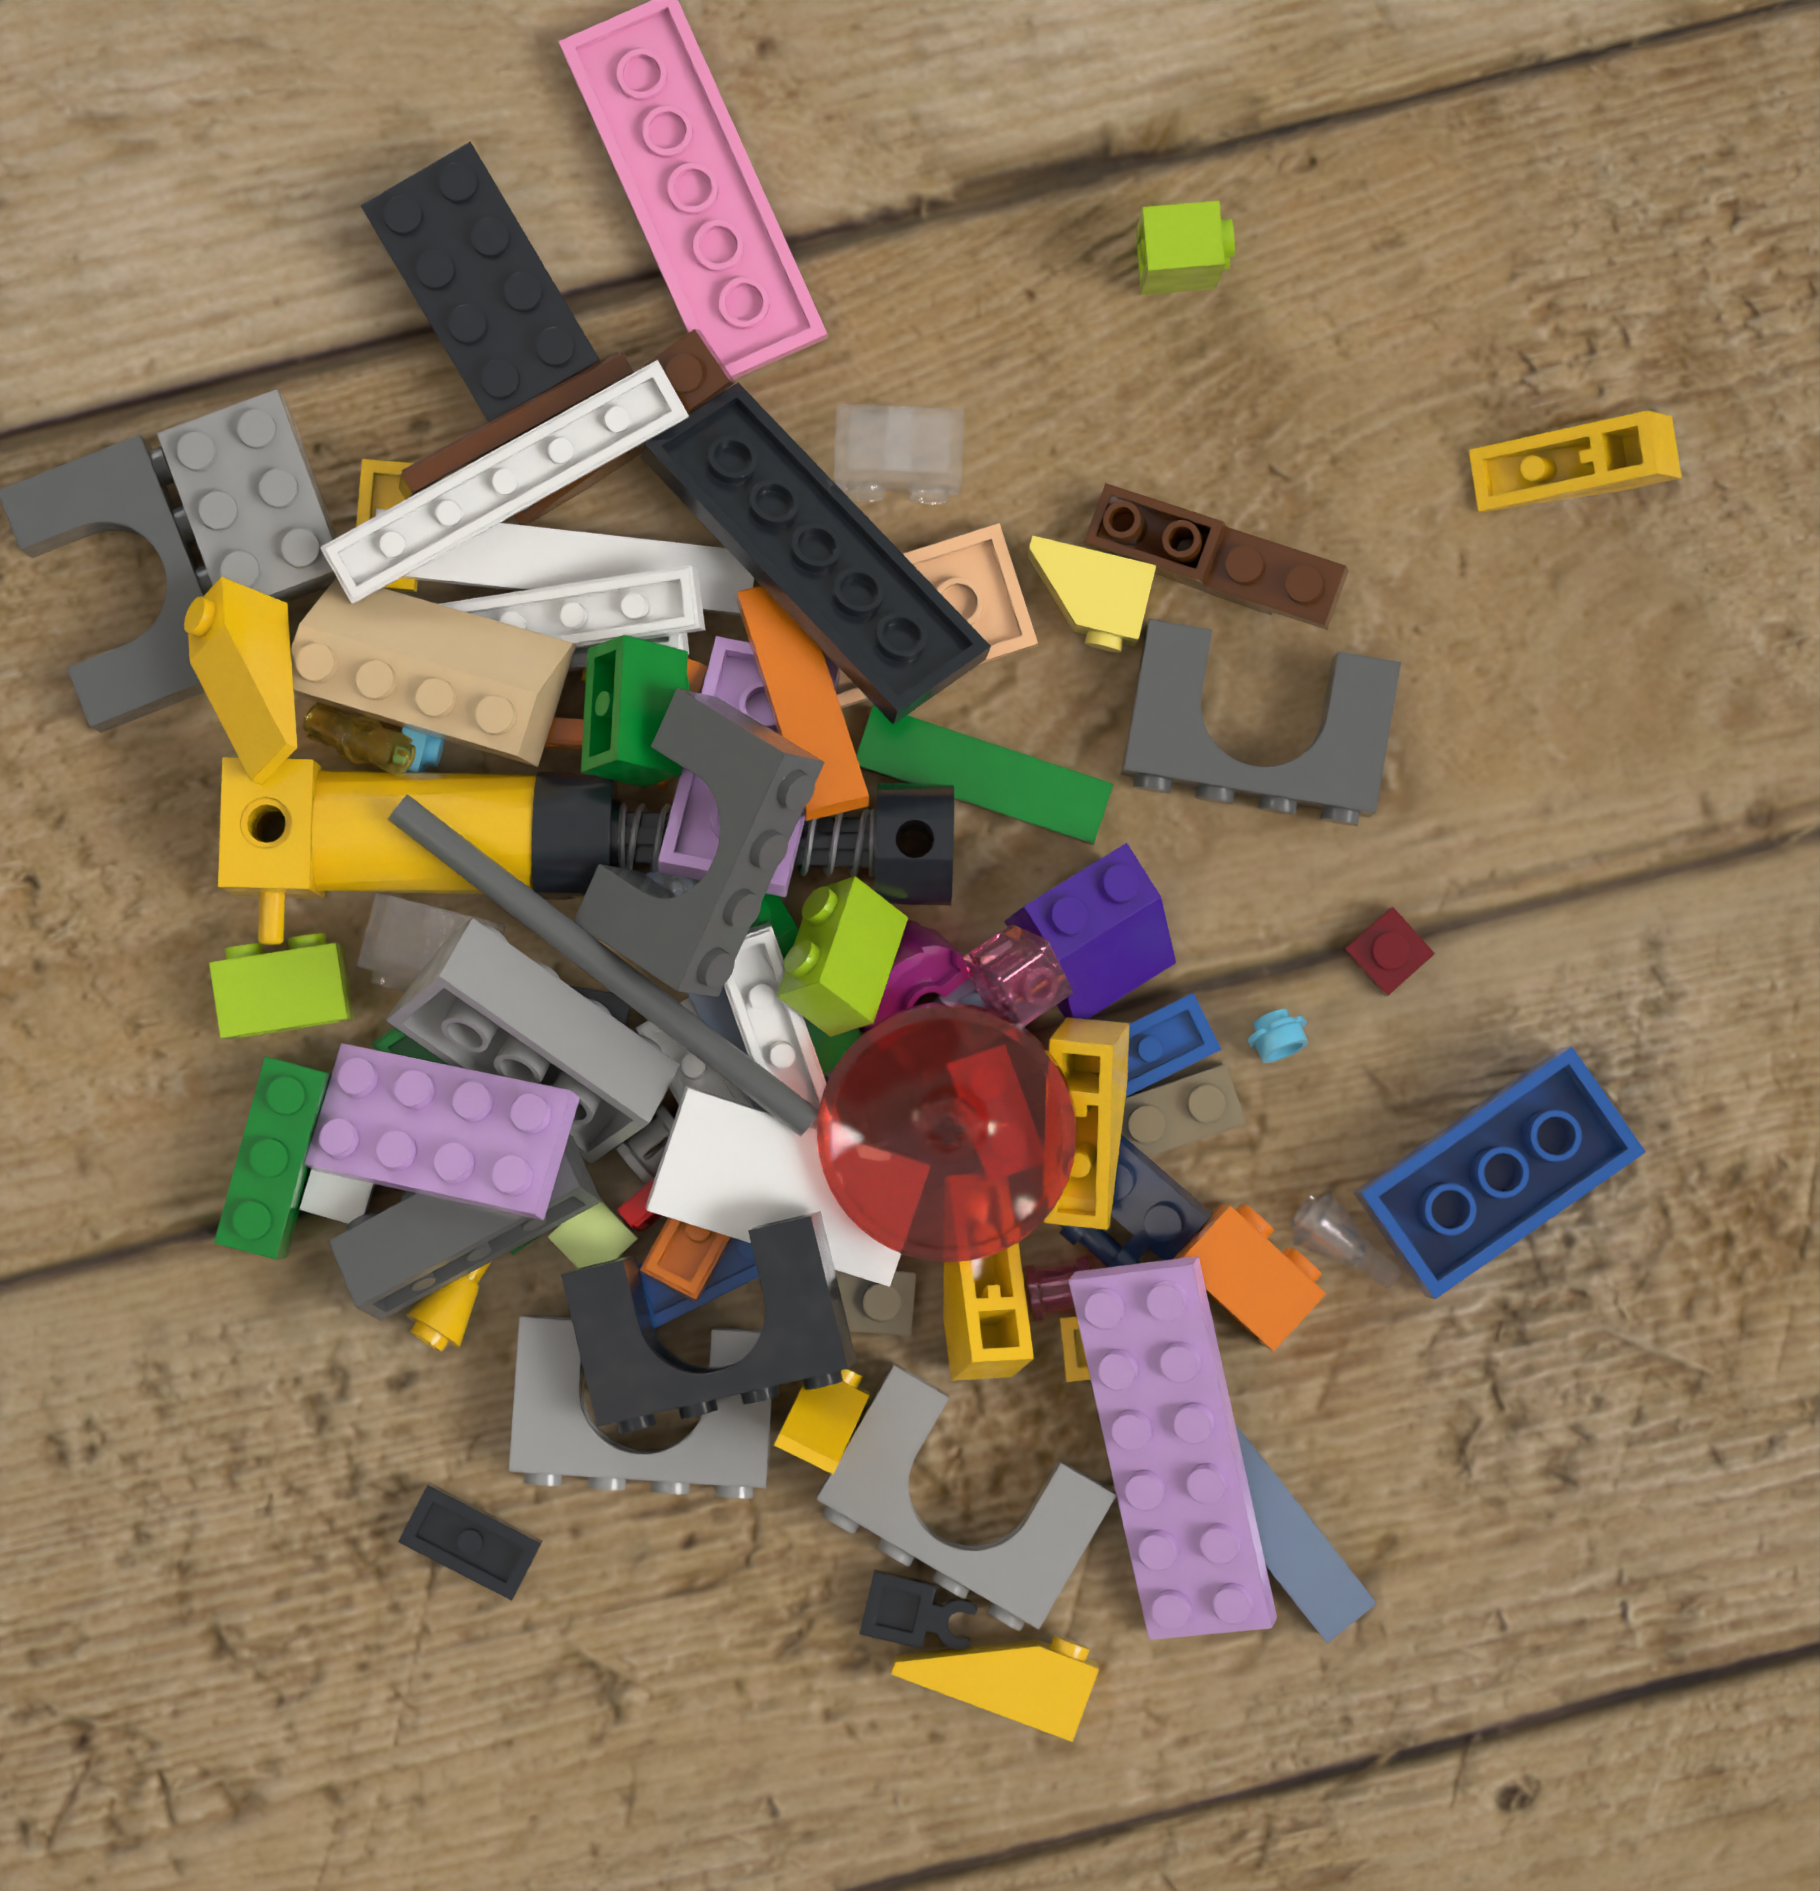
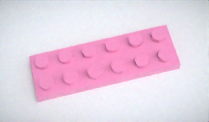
(693, 186)

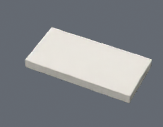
(743, 1169)

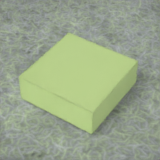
(593, 1236)

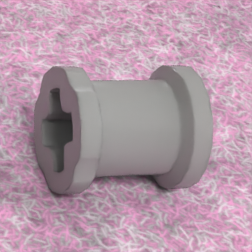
(634, 1149)

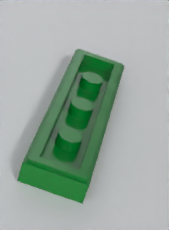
(986, 775)

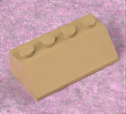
(432, 670)

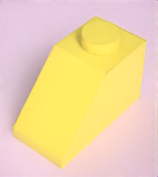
(1095, 591)

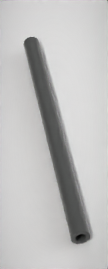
(603, 965)

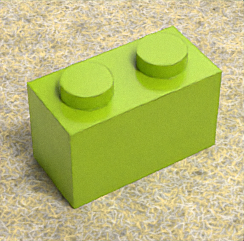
(1183, 247)
(842, 956)
(281, 988)

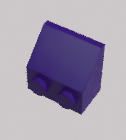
(1103, 931)

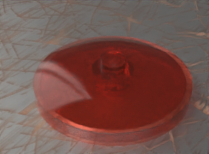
(947, 1132)

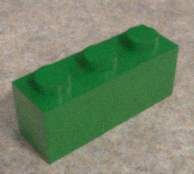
(271, 1159)

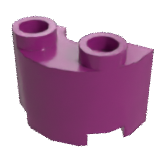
(921, 966)

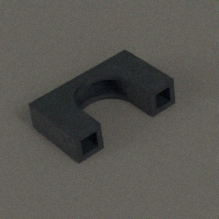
(637, 1375)

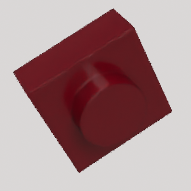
(1389, 951)

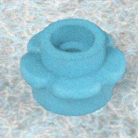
(1278, 1036)

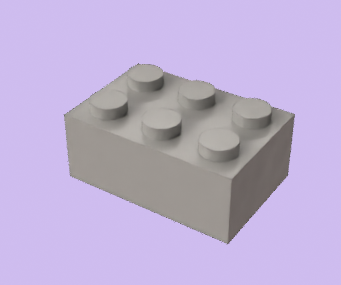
(252, 497)

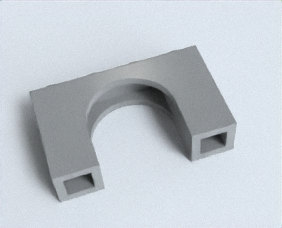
(558, 1436)
(1015, 1573)

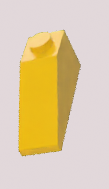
(1576, 462)
(246, 671)
(1096, 1069)
(986, 1317)
(823, 1421)
(1018, 1680)

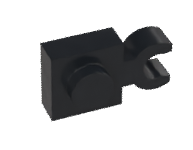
(904, 1609)

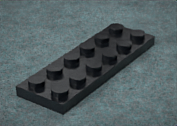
(815, 553)

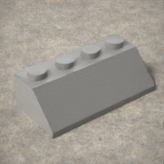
(514, 1018)

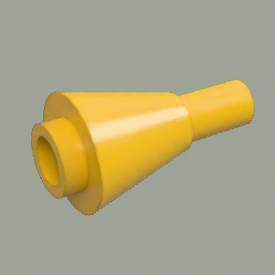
(445, 1313)

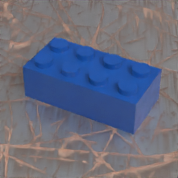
(1499, 1172)

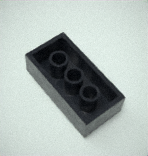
(480, 282)

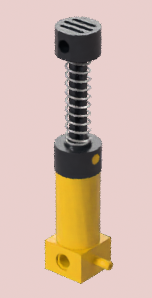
(537, 827)

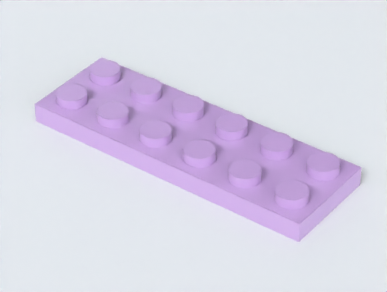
(1173, 1448)

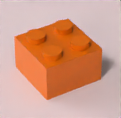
(1251, 1277)

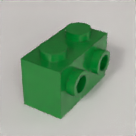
(624, 706)

